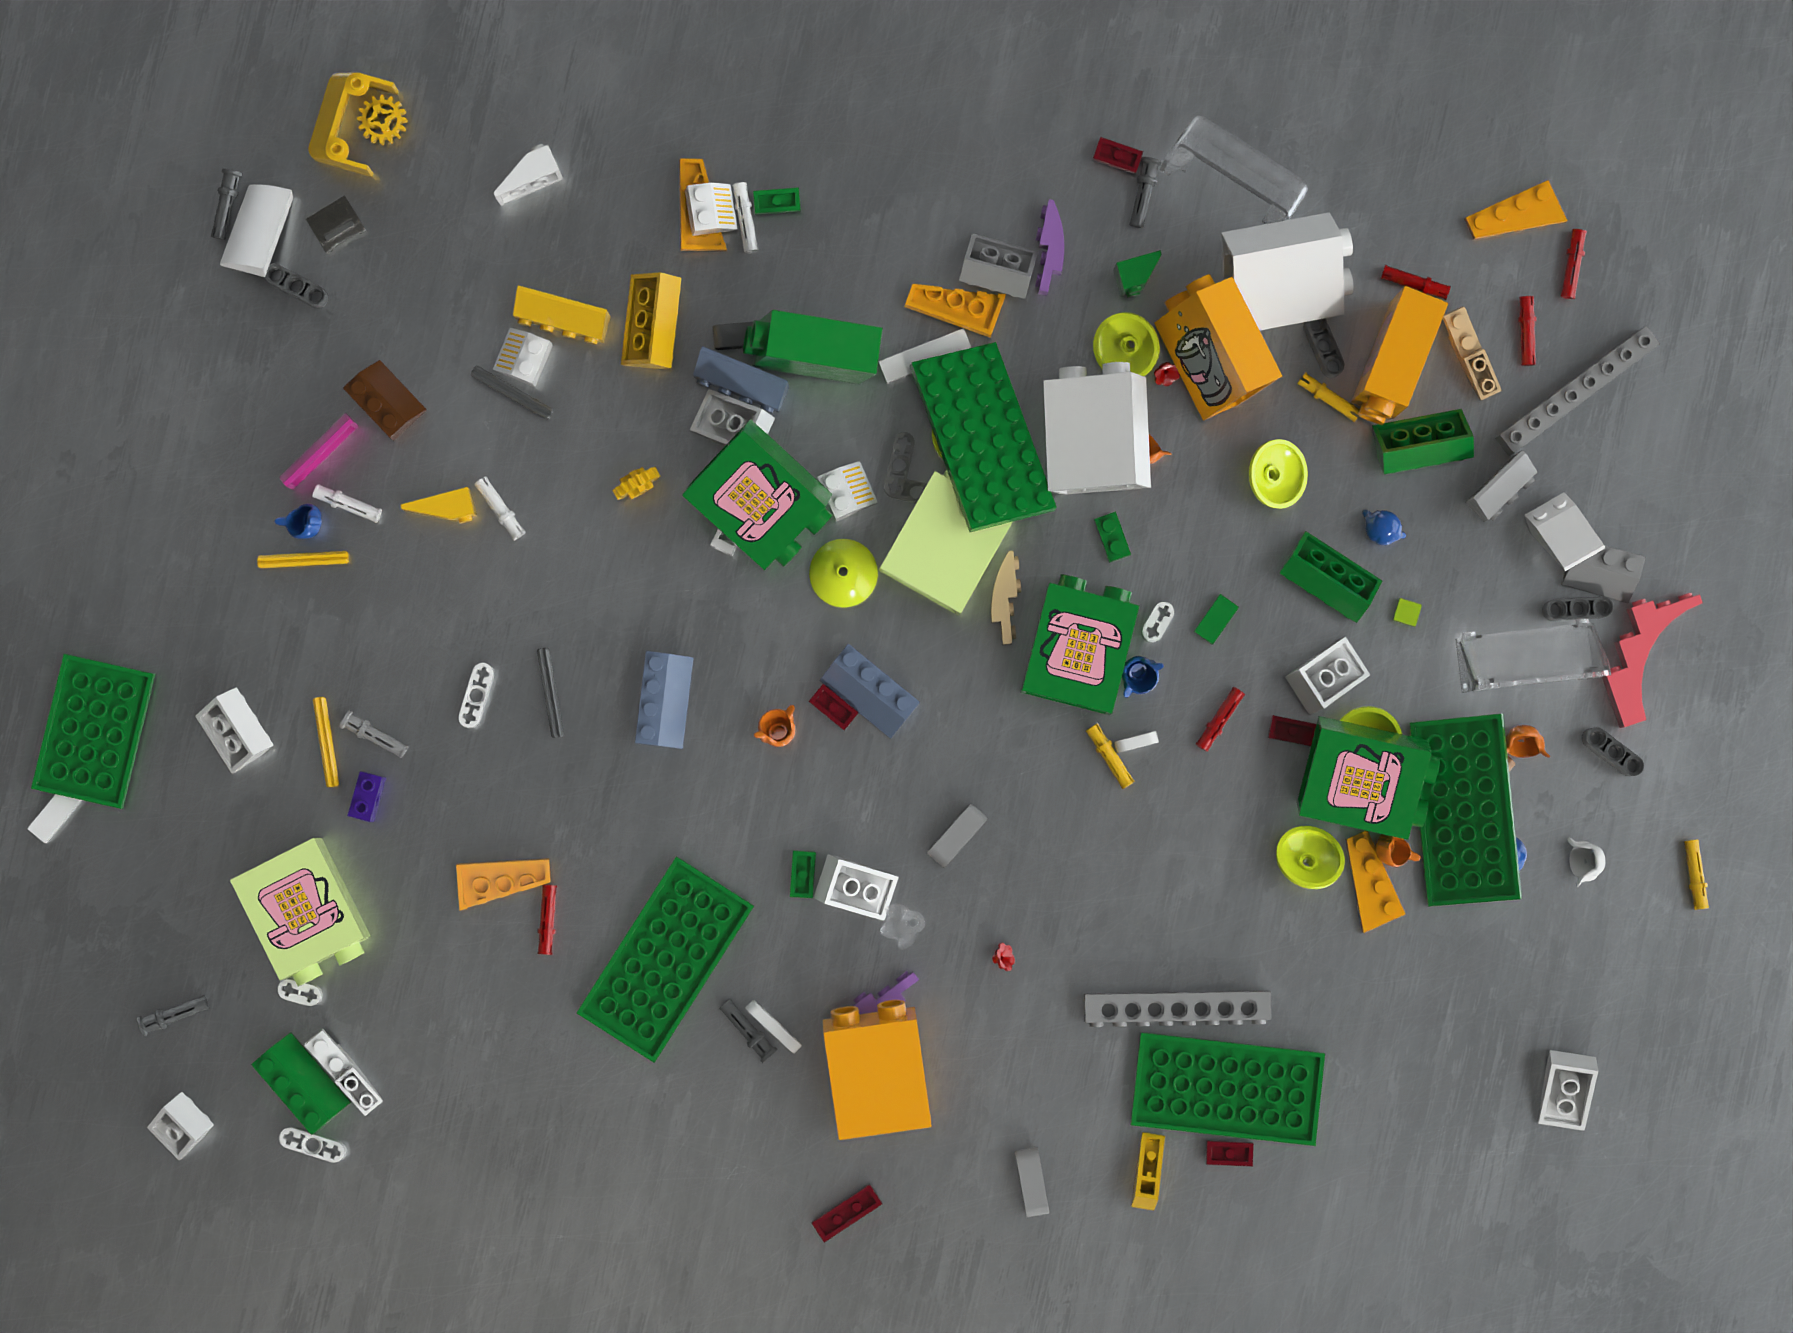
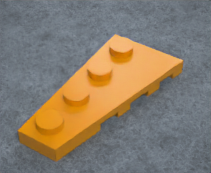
(691, 173)
(1523, 211)
(958, 307)
(496, 879)
(1372, 885)

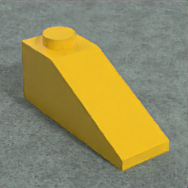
(451, 506)
(1148, 1171)

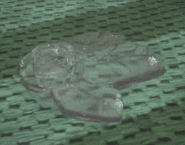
(898, 925)

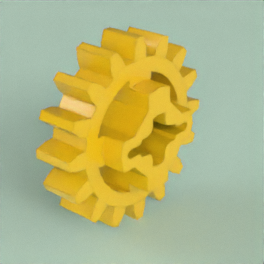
(373, 123)
(636, 483)

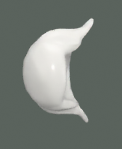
(1594, 857)

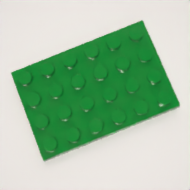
(93, 731)

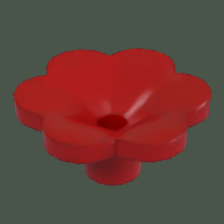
(1166, 374)
(1004, 957)

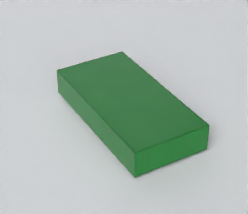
(1216, 619)

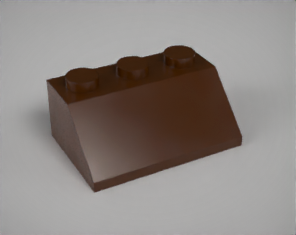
(385, 399)

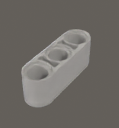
(957, 835)
(1032, 1182)

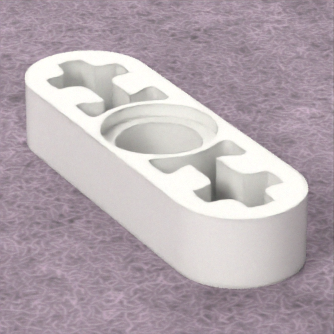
(466, 710)
(773, 1026)
(298, 1134)

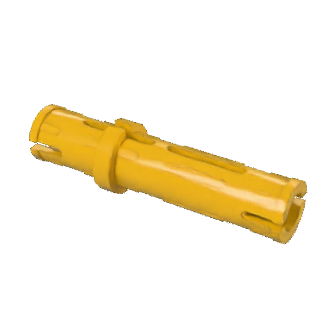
(1328, 396)
(1108, 753)
(1695, 870)

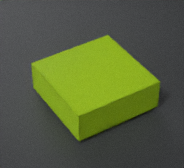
(1407, 612)

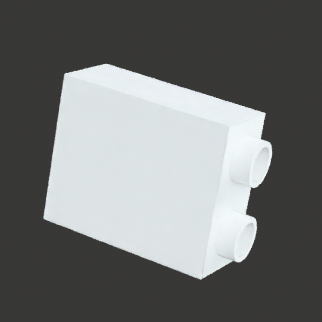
(1290, 269)
(1097, 430)

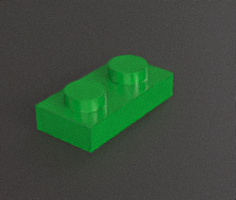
(776, 201)
(1112, 537)
(802, 874)

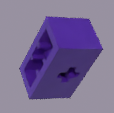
(366, 796)

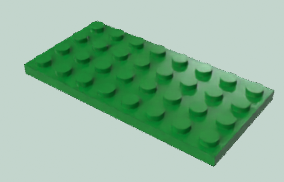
(982, 437)
(1469, 814)
(665, 959)
(1227, 1089)

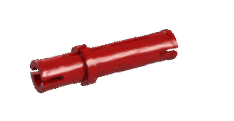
(1578, 237)
(1415, 282)
(1527, 324)
(1221, 717)
(547, 919)

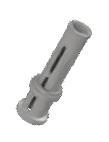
(364, 730)

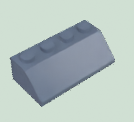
(741, 380)
(869, 691)
(664, 700)

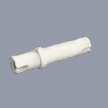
(743, 208)
(347, 503)
(503, 513)

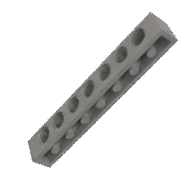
(1577, 391)
(1259, 999)

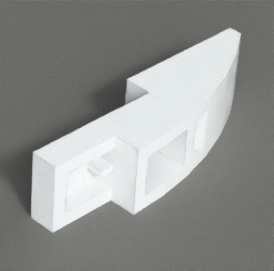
(344, 1071)

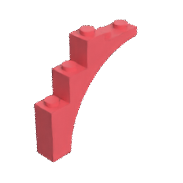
(1625, 684)

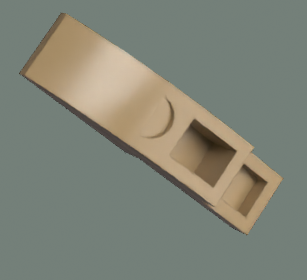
(1470, 353)
(1005, 588)

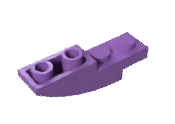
(1051, 239)
(869, 1003)

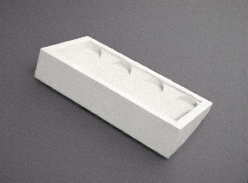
(257, 229)

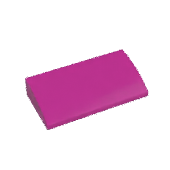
(318, 451)

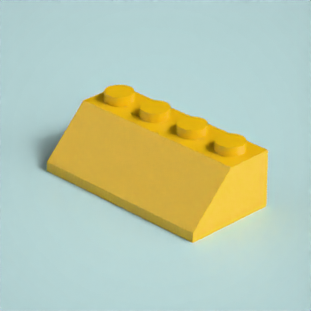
(561, 315)
(651, 320)

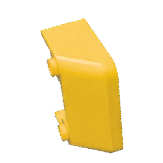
(324, 143)

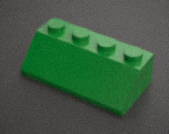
(1423, 441)
(1331, 577)
(301, 1083)

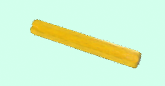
(302, 559)
(326, 742)

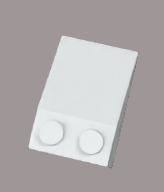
(531, 174)
(723, 417)
(1563, 531)
(1327, 676)
(855, 887)
(1567, 1090)

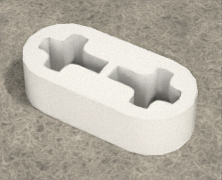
(1152, 619)
(1136, 742)
(298, 997)

